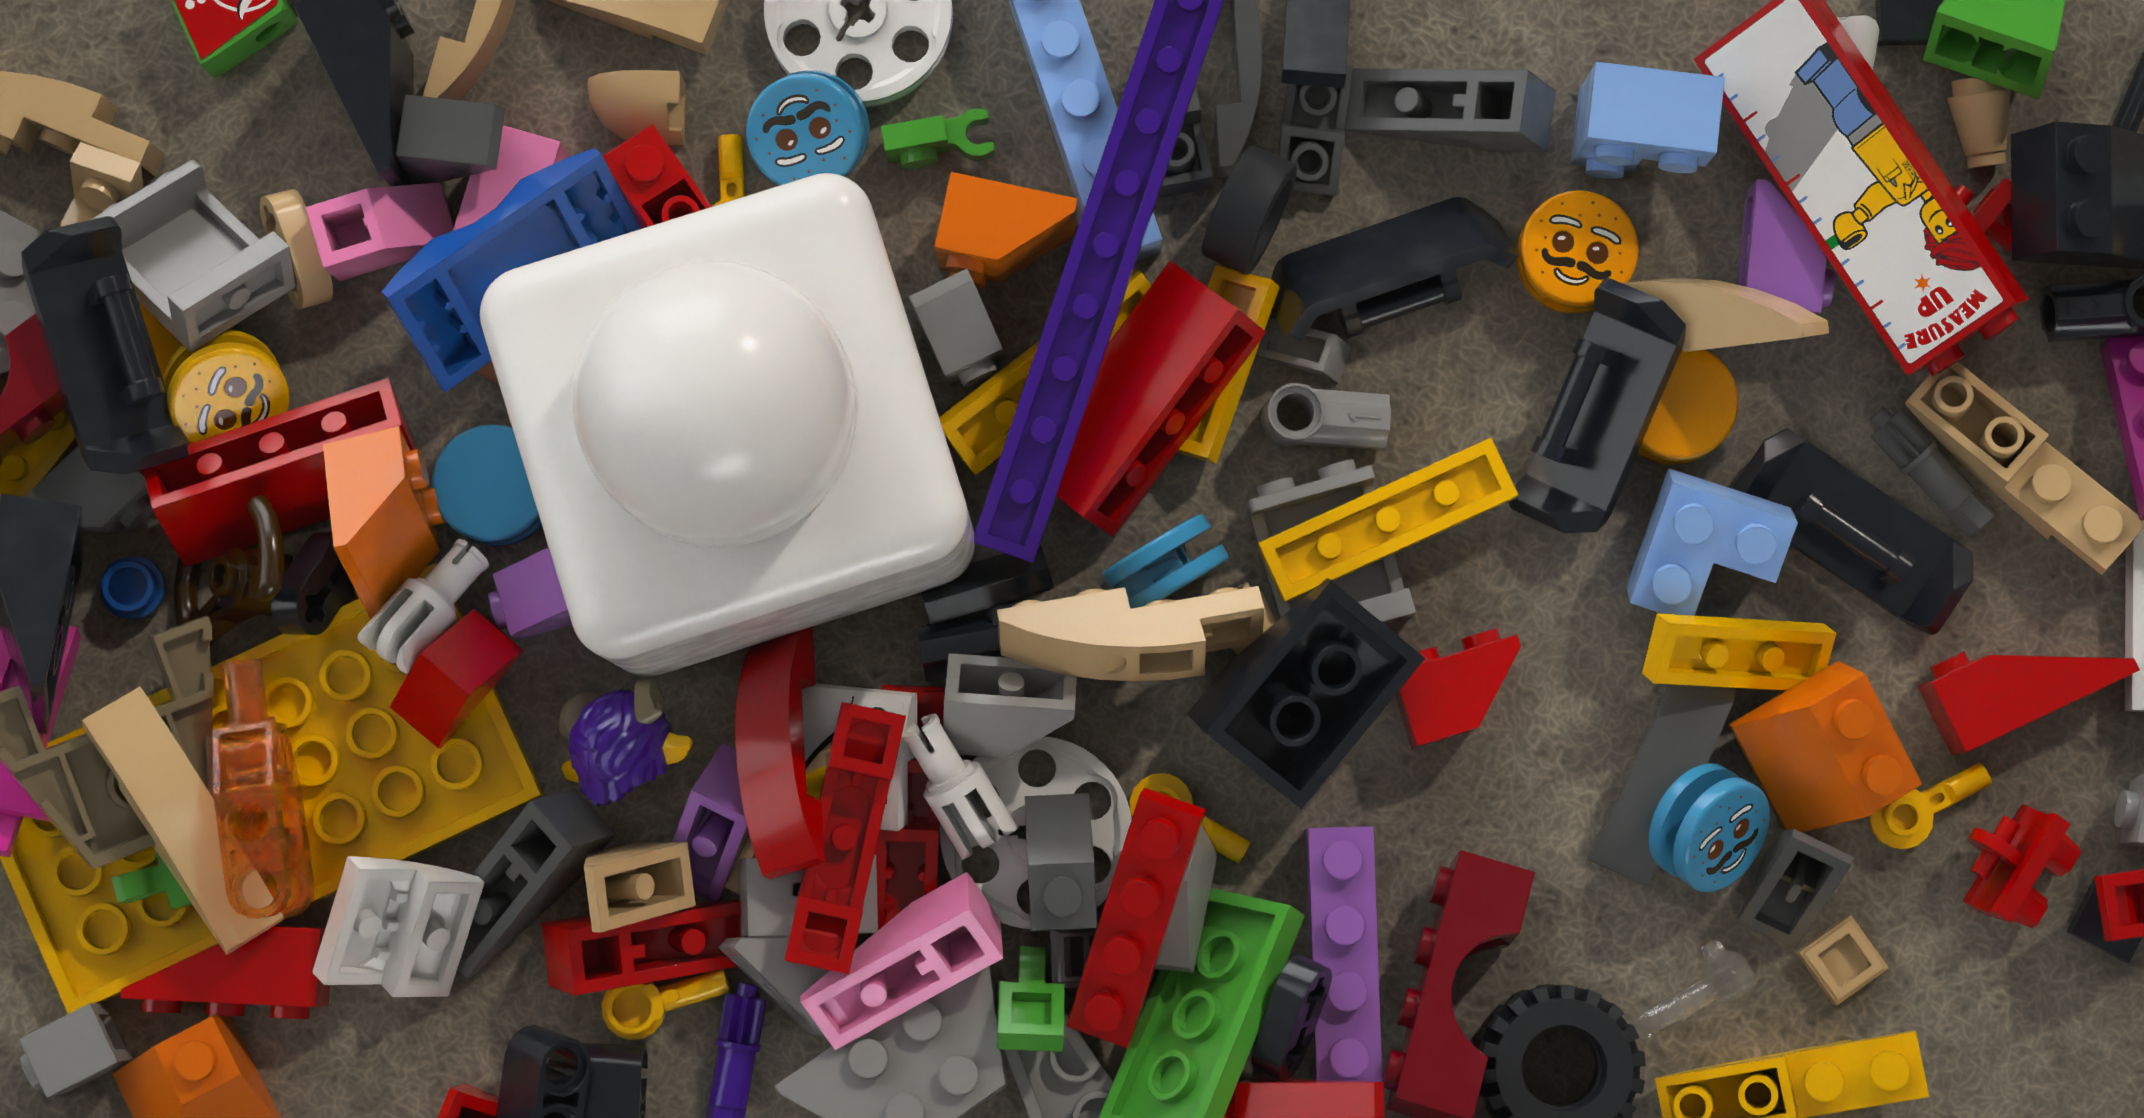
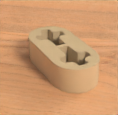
(288, 218)

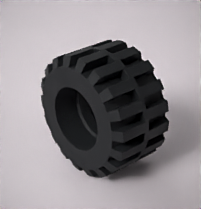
(1564, 1006)

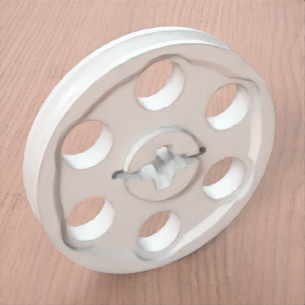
(864, 40)
(1073, 769)

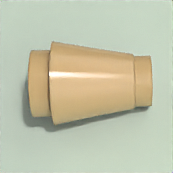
(1981, 120)

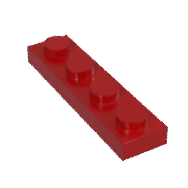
(1136, 917)

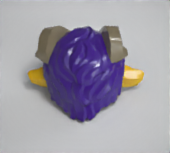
(619, 740)

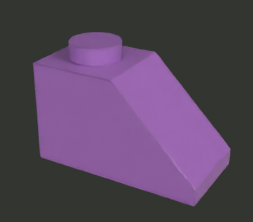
(1781, 252)
(529, 597)
(714, 824)

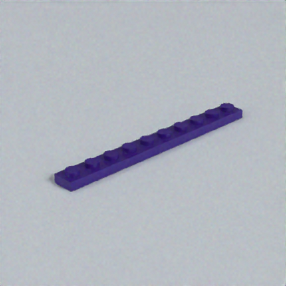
(1096, 275)

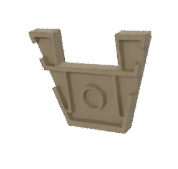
(72, 777)

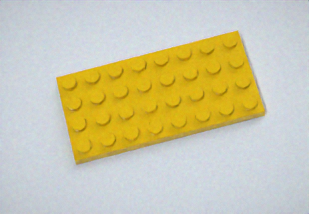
(365, 790)

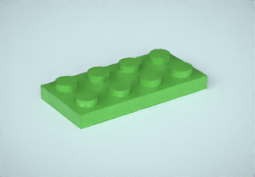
(1206, 1021)

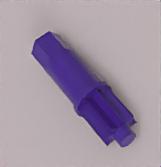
(736, 1052)

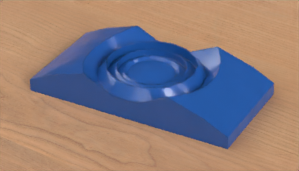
(541, 217)

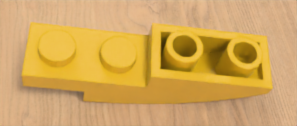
(1800, 1081)

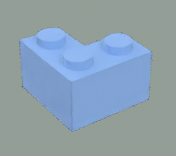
(1645, 115)
(1701, 526)

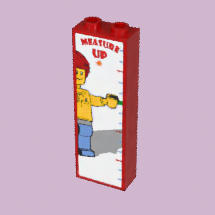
(1863, 183)

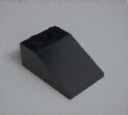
(369, 67)
(2078, 195)
(38, 592)
(1306, 691)

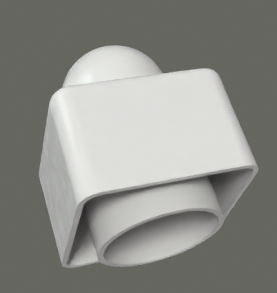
(727, 426)

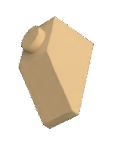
(637, 883)

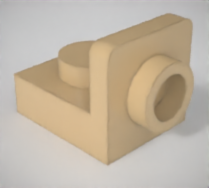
(100, 181)

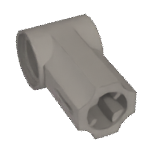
(1333, 418)

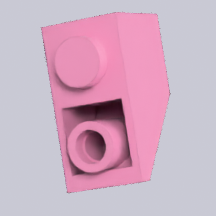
(377, 227)

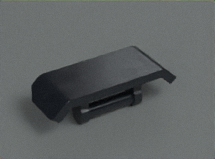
(1385, 259)
(101, 348)
(1601, 410)
(1861, 532)

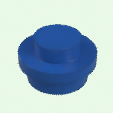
(132, 587)

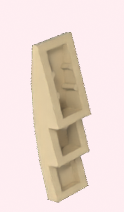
(175, 812)

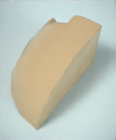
(638, 98)

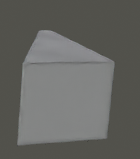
(1316, 353)

